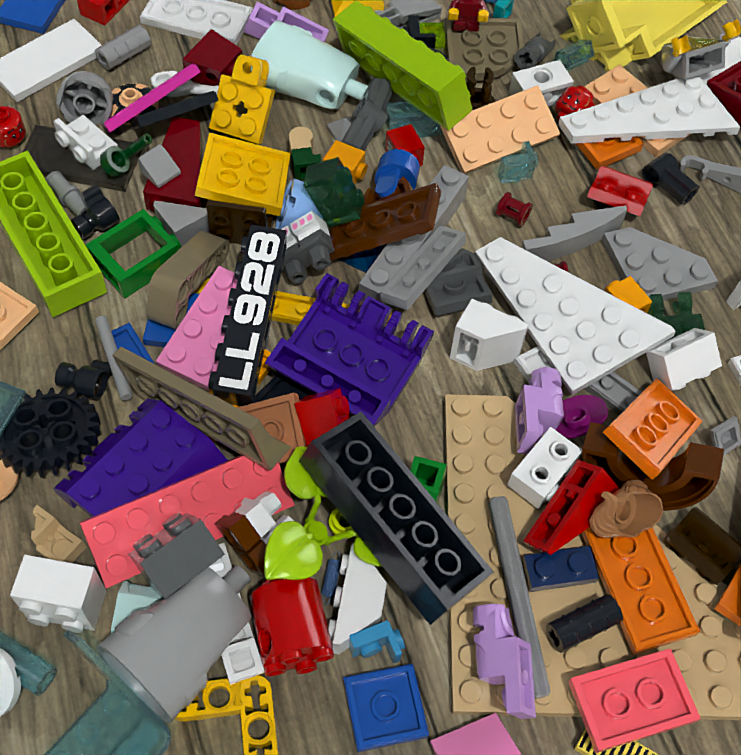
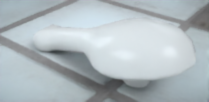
(185, 89)

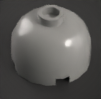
(85, 95)

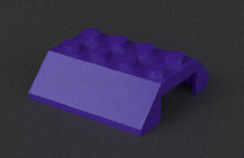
(352, 350)
(139, 460)

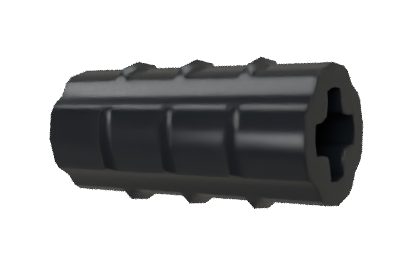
(584, 623)

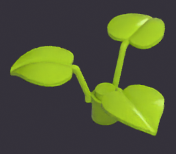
(295, 549)

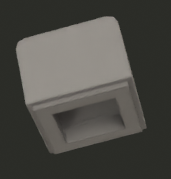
(158, 166)

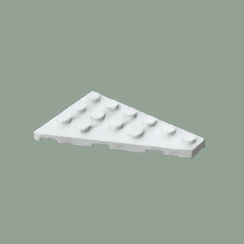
(570, 320)

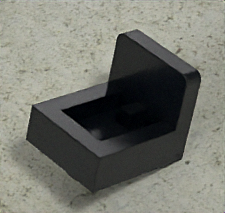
(413, 30)

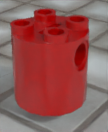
(291, 626)

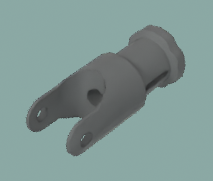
(533, 52)

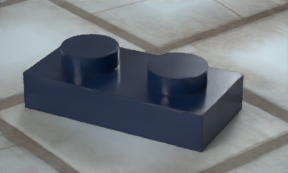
(560, 569)

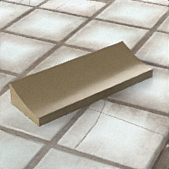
(203, 410)

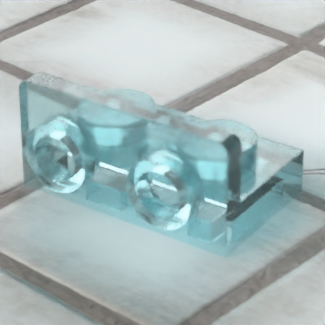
(405, 113)

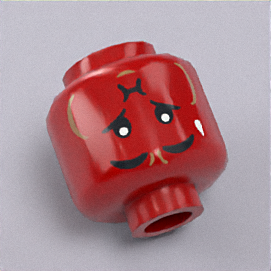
(573, 100)
(11, 127)

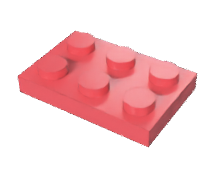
(633, 700)

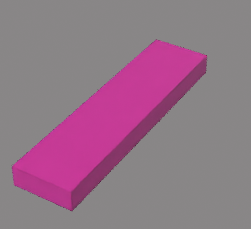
(151, 97)

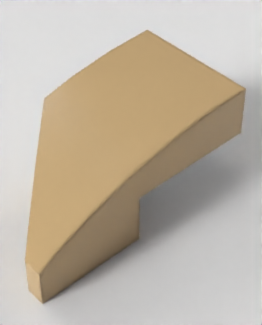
(53, 539)

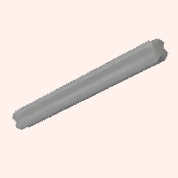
(517, 590)

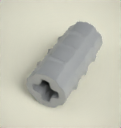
(123, 47)

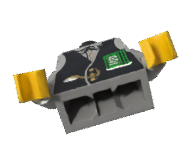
(697, 55)

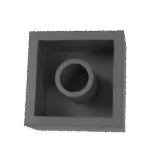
(175, 553)

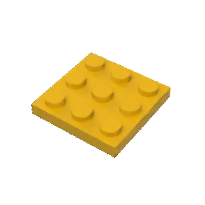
(243, 173)

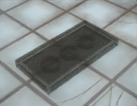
(53, 157)

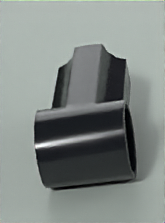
(665, 173)

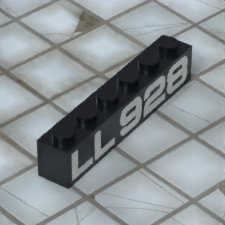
(250, 316)

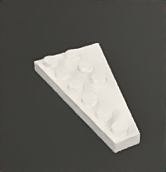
(655, 113)

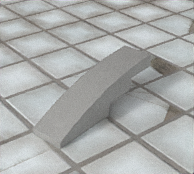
(581, 232)

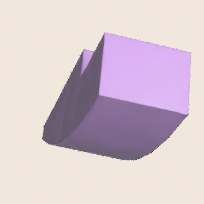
(263, 17)

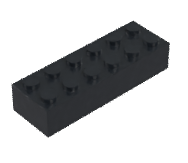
(395, 516)

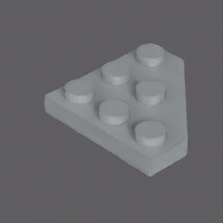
(657, 264)

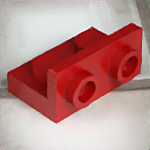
(620, 189)

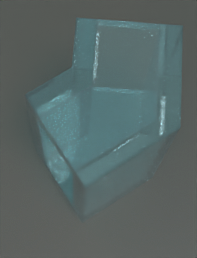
(581, 48)

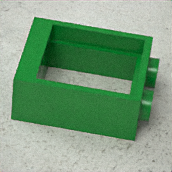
(139, 275)

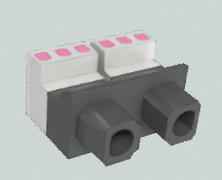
(306, 245)

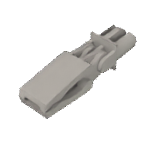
(400, 9)

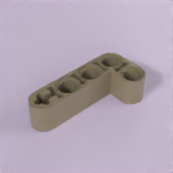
(182, 276)

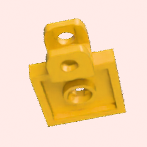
(245, 87)

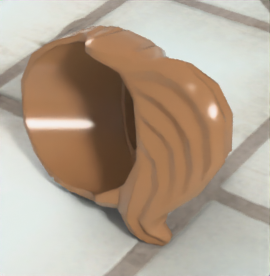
(626, 511)

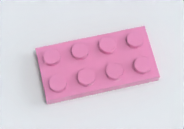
(194, 343)

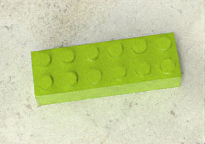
(408, 64)
(45, 238)

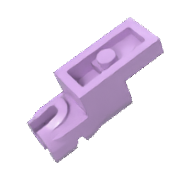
(538, 408)
(504, 659)

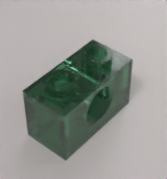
(334, 192)

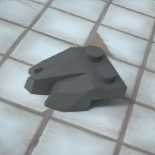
(458, 284)

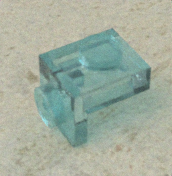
(519, 166)

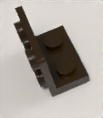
(234, 220)

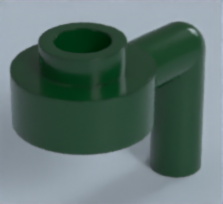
(116, 160)

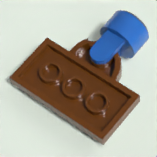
(390, 210)

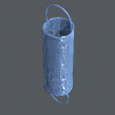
(331, 577)

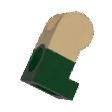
(302, 151)

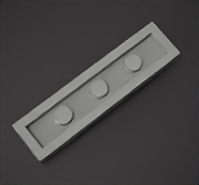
(423, 267)

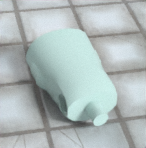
(308, 67)

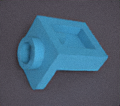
(369, 641)

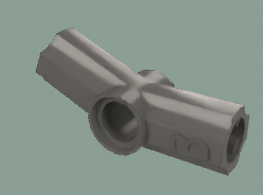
(369, 114)

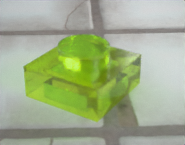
(436, 28)

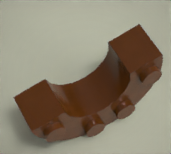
(681, 482)

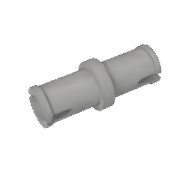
(67, 194)

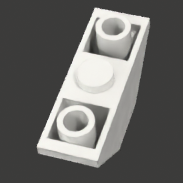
(358, 600)

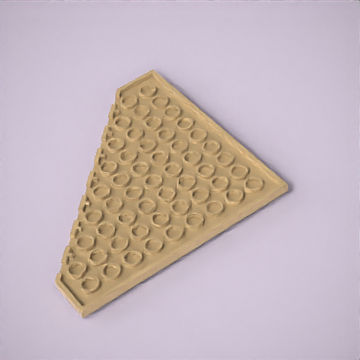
(479, 466)

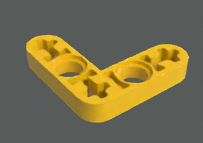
(239, 704)

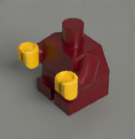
(467, 14)

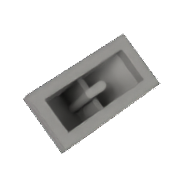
(182, 220)

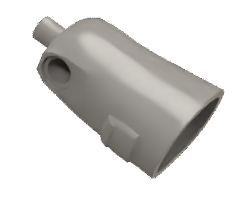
(177, 640)

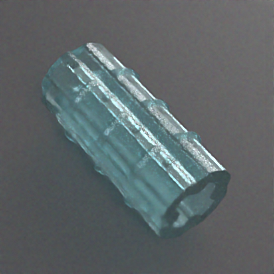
(33, 670)

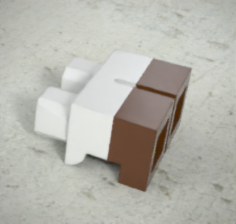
(250, 529)

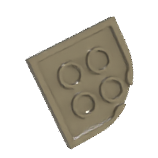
(490, 47)

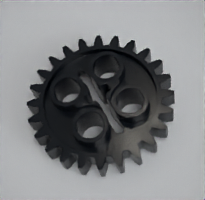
(49, 432)

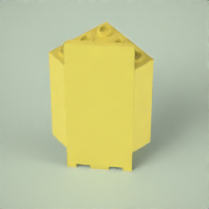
(633, 28)

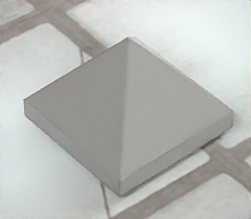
(339, 128)
(726, 435)

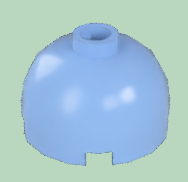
(295, 204)

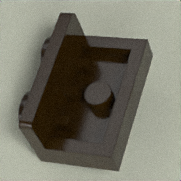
(705, 545)

